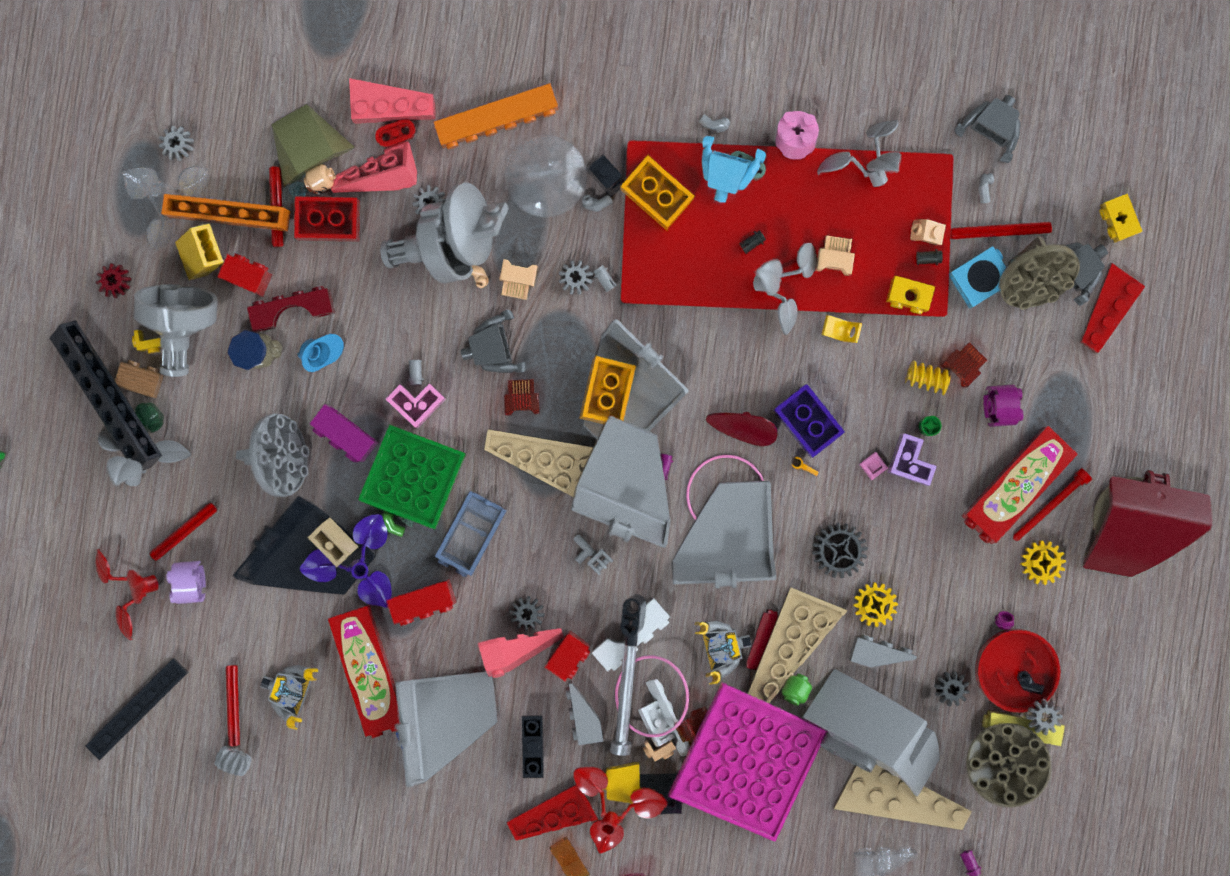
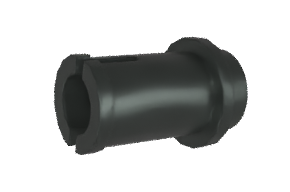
(752, 241)
(929, 257)

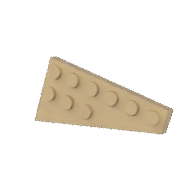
(548, 460)
(795, 636)
(889, 797)

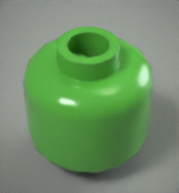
(796, 689)

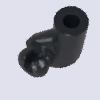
(1028, 684)

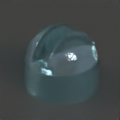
(295, 188)

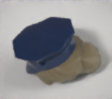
(253, 350)

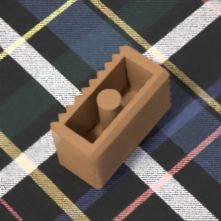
(138, 379)

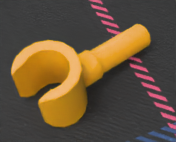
(805, 467)

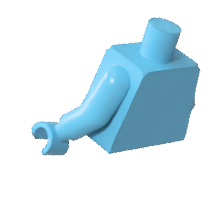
(727, 172)

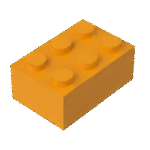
(657, 192)
(607, 390)

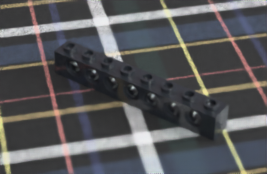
(104, 394)

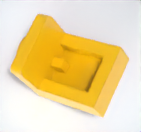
(151, 346)

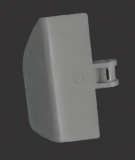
(729, 538)

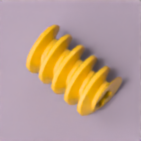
(928, 377)

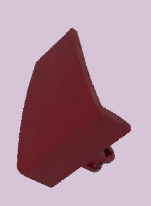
(1147, 524)

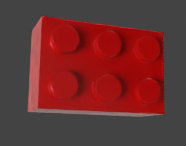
(327, 219)
(422, 602)

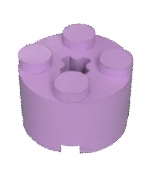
(186, 582)

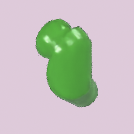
(391, 526)

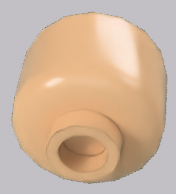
(319, 179)

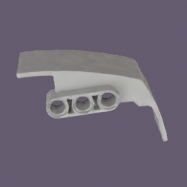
(874, 731)

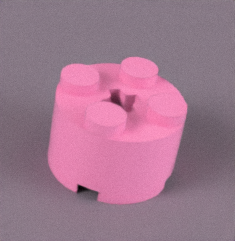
(797, 134)

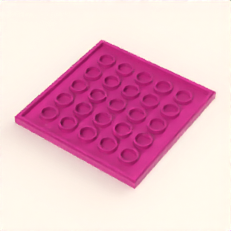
(747, 762)

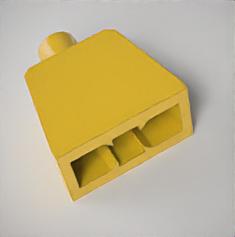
(622, 781)

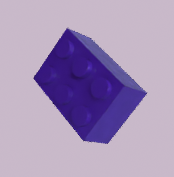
(808, 421)

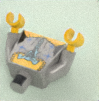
(722, 648)
(289, 692)

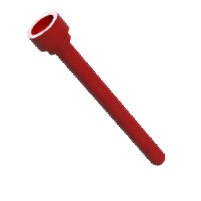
(1080, 479)

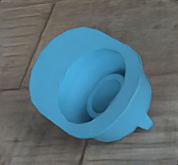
(320, 352)

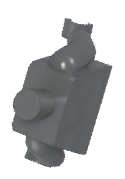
(996, 122)
(1090, 269)
(491, 348)

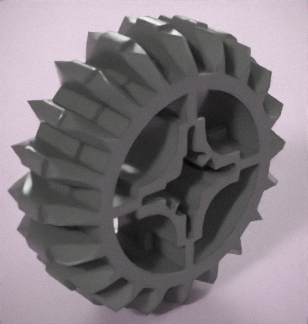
(834, 558)

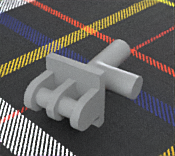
(595, 557)

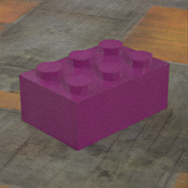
(343, 434)

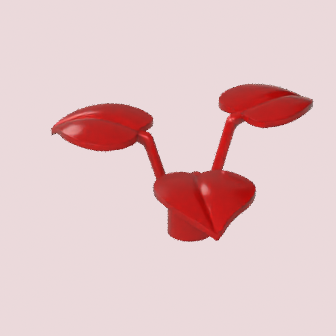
(138, 586)
(607, 832)

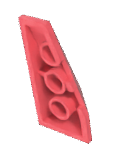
(385, 173)
(505, 655)

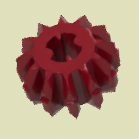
(113, 272)

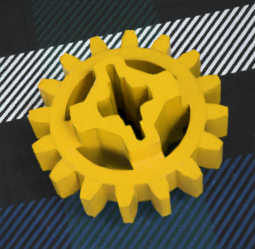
(1042, 554)
(866, 608)

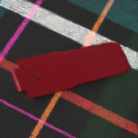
(762, 636)

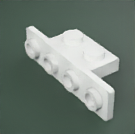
(659, 718)

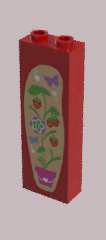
(1018, 485)
(366, 670)

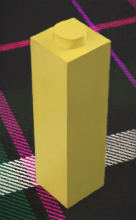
(993, 718)

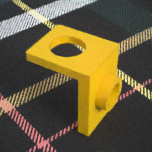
(840, 329)

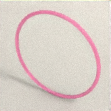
(705, 462)
(686, 690)

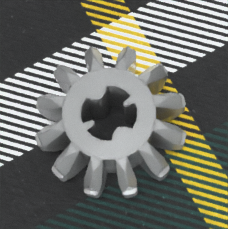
(177, 150)
(427, 196)
(575, 269)
(1052, 717)
(232, 761)

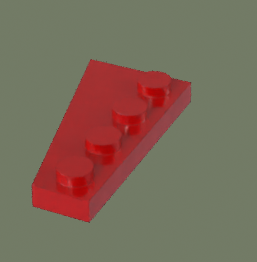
(1114, 301)
(558, 812)

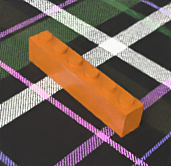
(495, 116)
(226, 212)

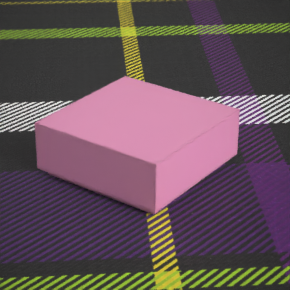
(873, 465)

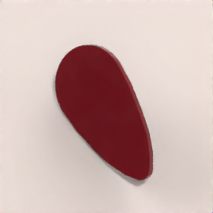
(744, 427)

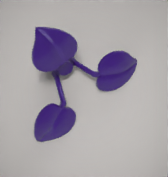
(375, 588)

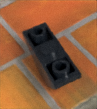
(532, 746)

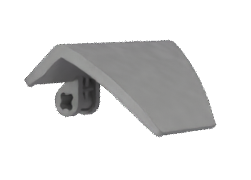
(653, 385)
(625, 484)
(442, 720)

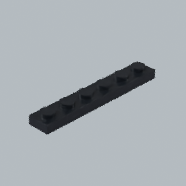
(136, 709)

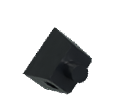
(605, 175)

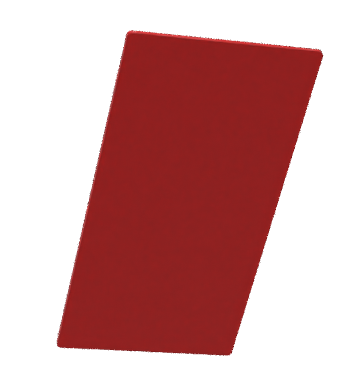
(704, 265)

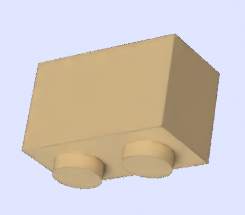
(333, 542)

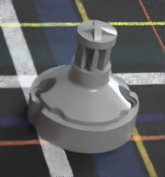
(427, 247)
(175, 315)

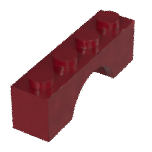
(265, 315)

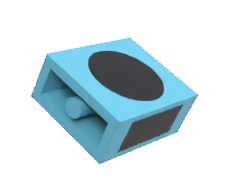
(979, 277)

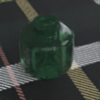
(150, 416)

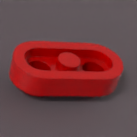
(395, 132)

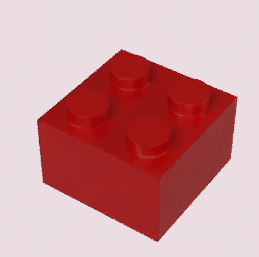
(248, 276)
(567, 656)

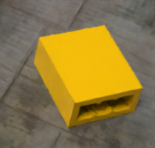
(199, 252)

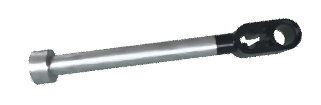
(620, 744)

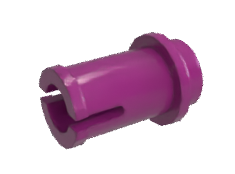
(666, 462)
(970, 863)

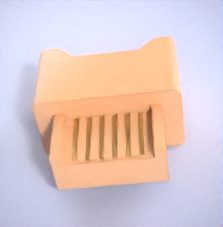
(836, 255)
(517, 280)

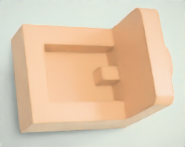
(927, 231)
(664, 750)

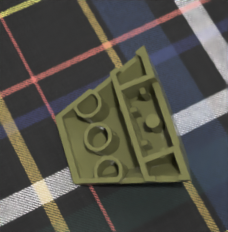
(305, 142)

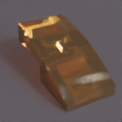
(568, 858)

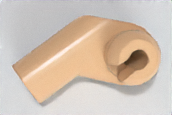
(480, 276)

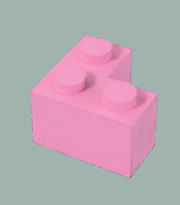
(416, 409)

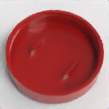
(1005, 657)

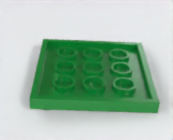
(412, 477)

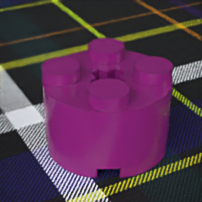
(1003, 405)

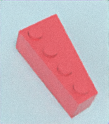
(386, 103)

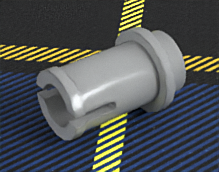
(604, 278)
(415, 372)

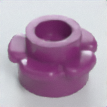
(1004, 620)

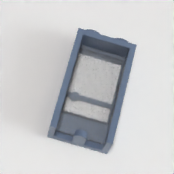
(470, 534)

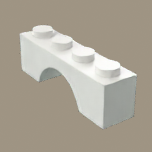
(611, 652)

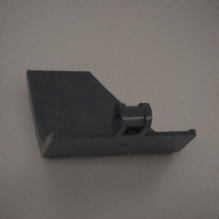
(286, 546)

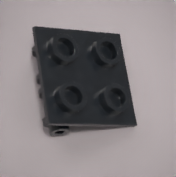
(662, 784)

